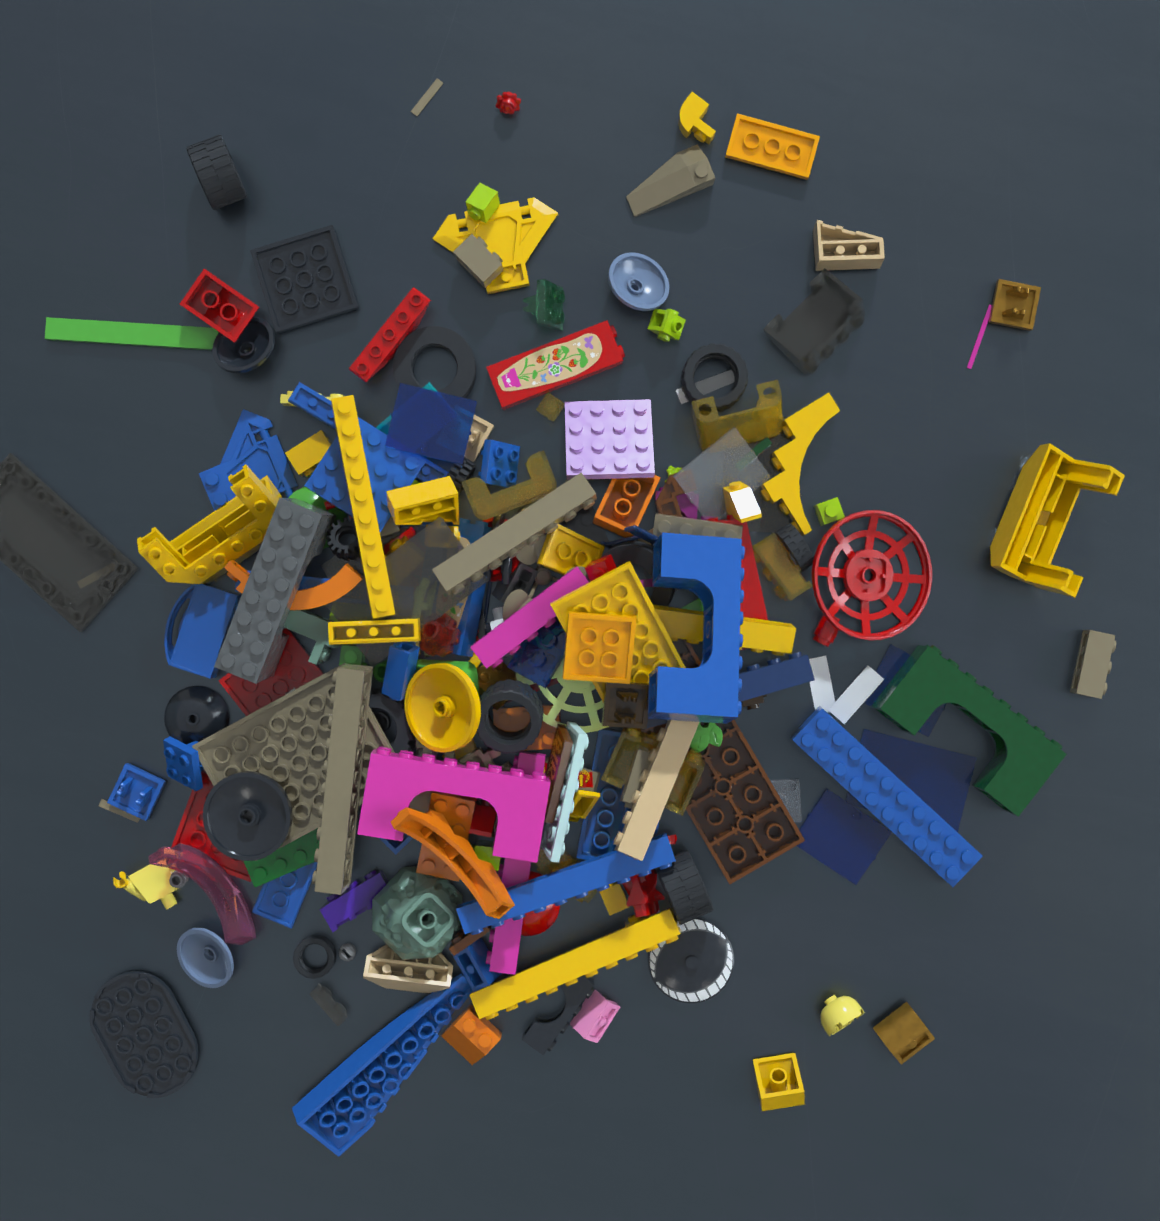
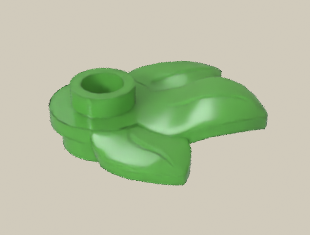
(706, 734)

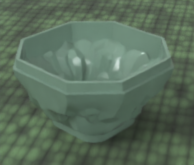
(400, 909)

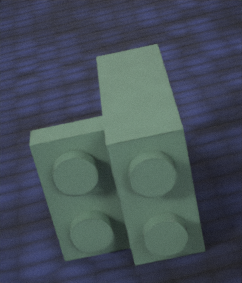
(313, 627)

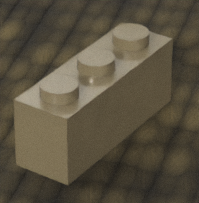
(1093, 664)

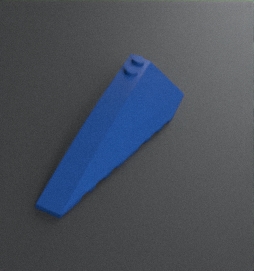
(359, 1088)

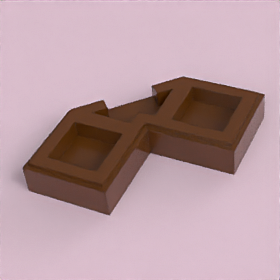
(667, 500)

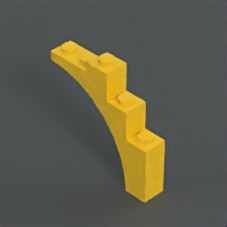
(789, 458)

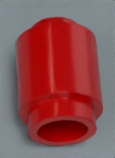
(825, 632)

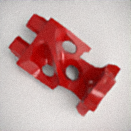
(642, 891)

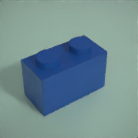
(474, 967)

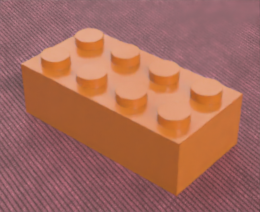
(459, 814)

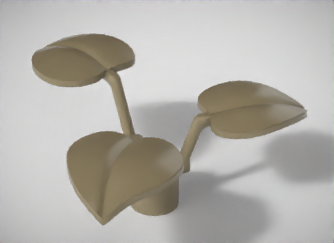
(528, 556)

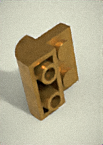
(903, 1033)

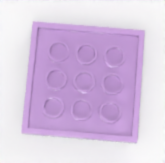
(609, 439)

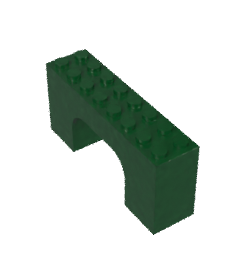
(1021, 754)

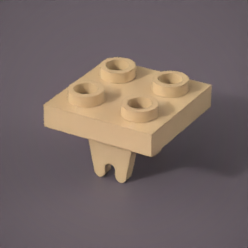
(480, 432)

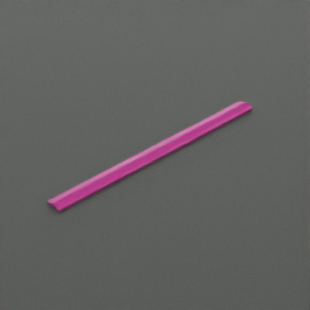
(979, 338)

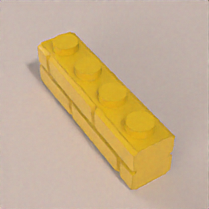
(374, 631)

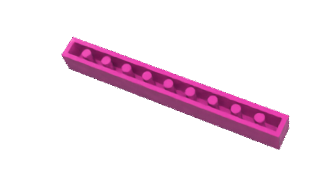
(507, 936)

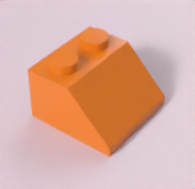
(472, 1035)

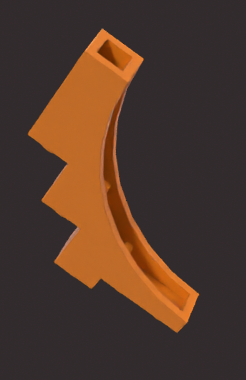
(456, 851)

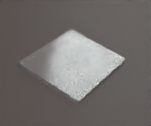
(715, 468)

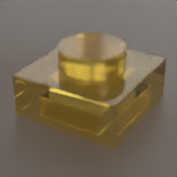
(550, 407)

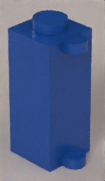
(400, 669)

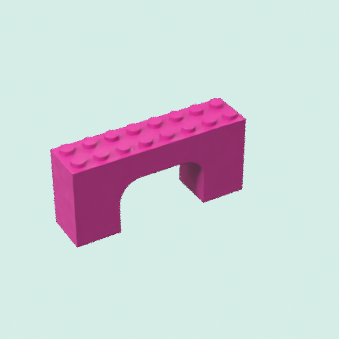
(516, 797)

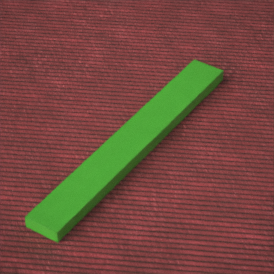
(130, 333)

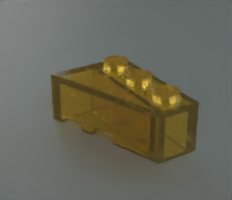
(780, 568)

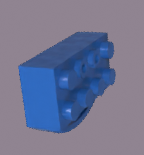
(200, 629)

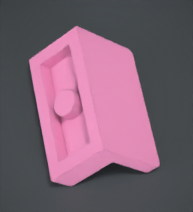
(594, 1017)

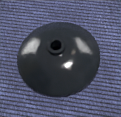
(248, 351)
(202, 702)

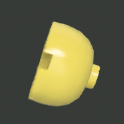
(839, 1013)

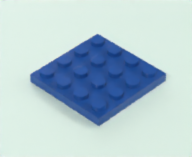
(386, 469)

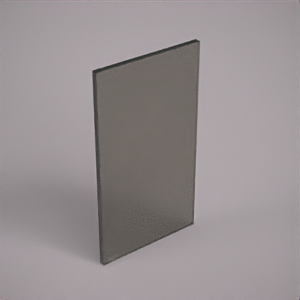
(412, 584)

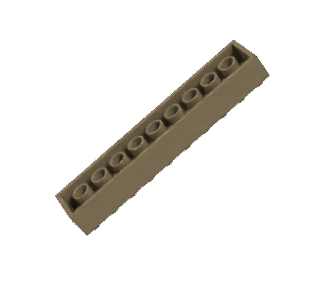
(343, 778)

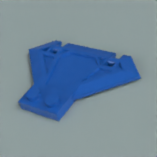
(261, 457)

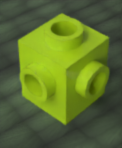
(666, 324)

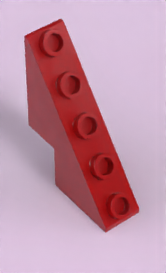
(391, 334)

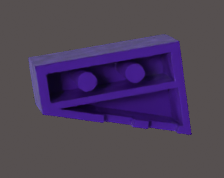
(354, 900)

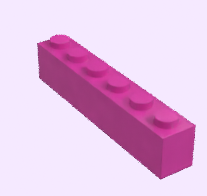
(525, 621)

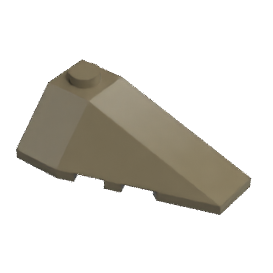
(678, 177)

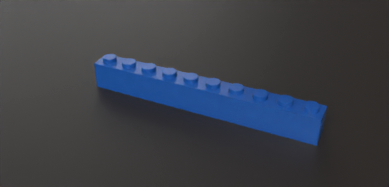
(569, 882)

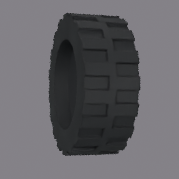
(796, 546)

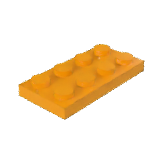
(772, 146)

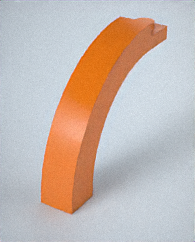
(311, 597)

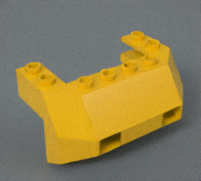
(1040, 513)
(224, 535)

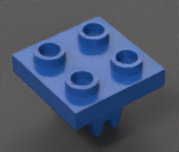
(499, 463)
(183, 763)
(136, 791)

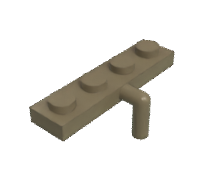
(691, 526)

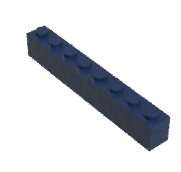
(769, 678)

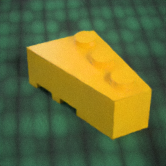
(424, 502)

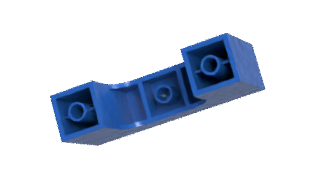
(713, 573)

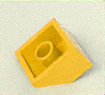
(778, 1082)

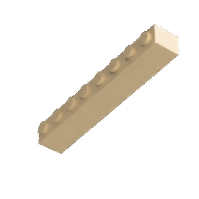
(655, 788)

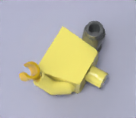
(153, 884)

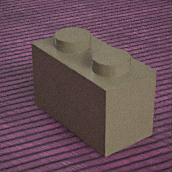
(479, 260)

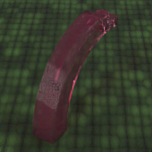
(218, 886)

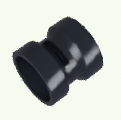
(386, 718)

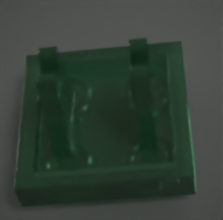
(547, 305)

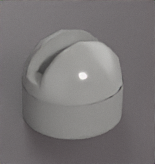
(350, 949)

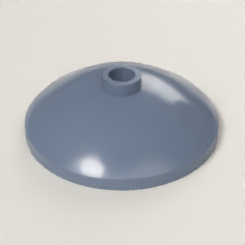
(638, 281)
(205, 957)

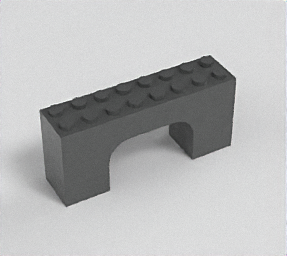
(255, 633)

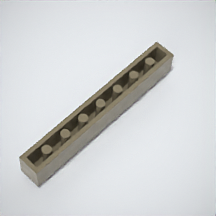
(515, 534)

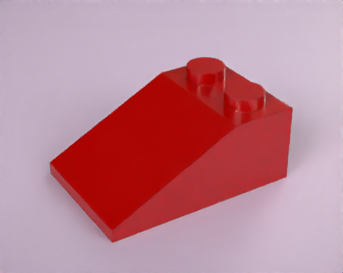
(219, 305)

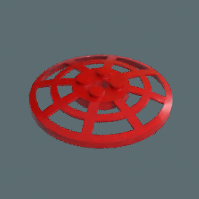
(881, 571)

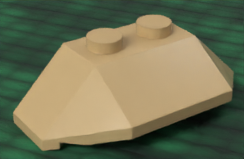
(412, 975)

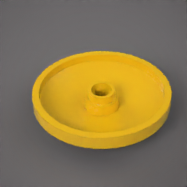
(442, 707)

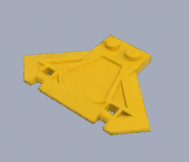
(504, 234)

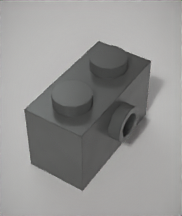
(520, 579)

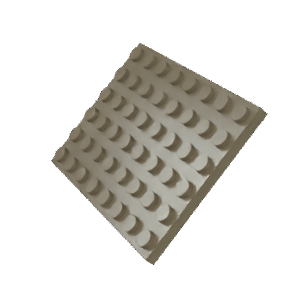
(288, 746)

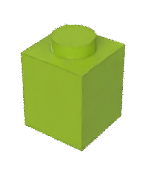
(482, 203)
(829, 511)

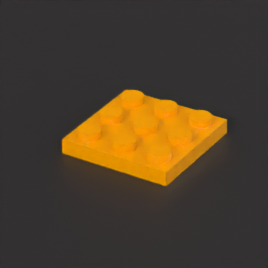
(599, 647)

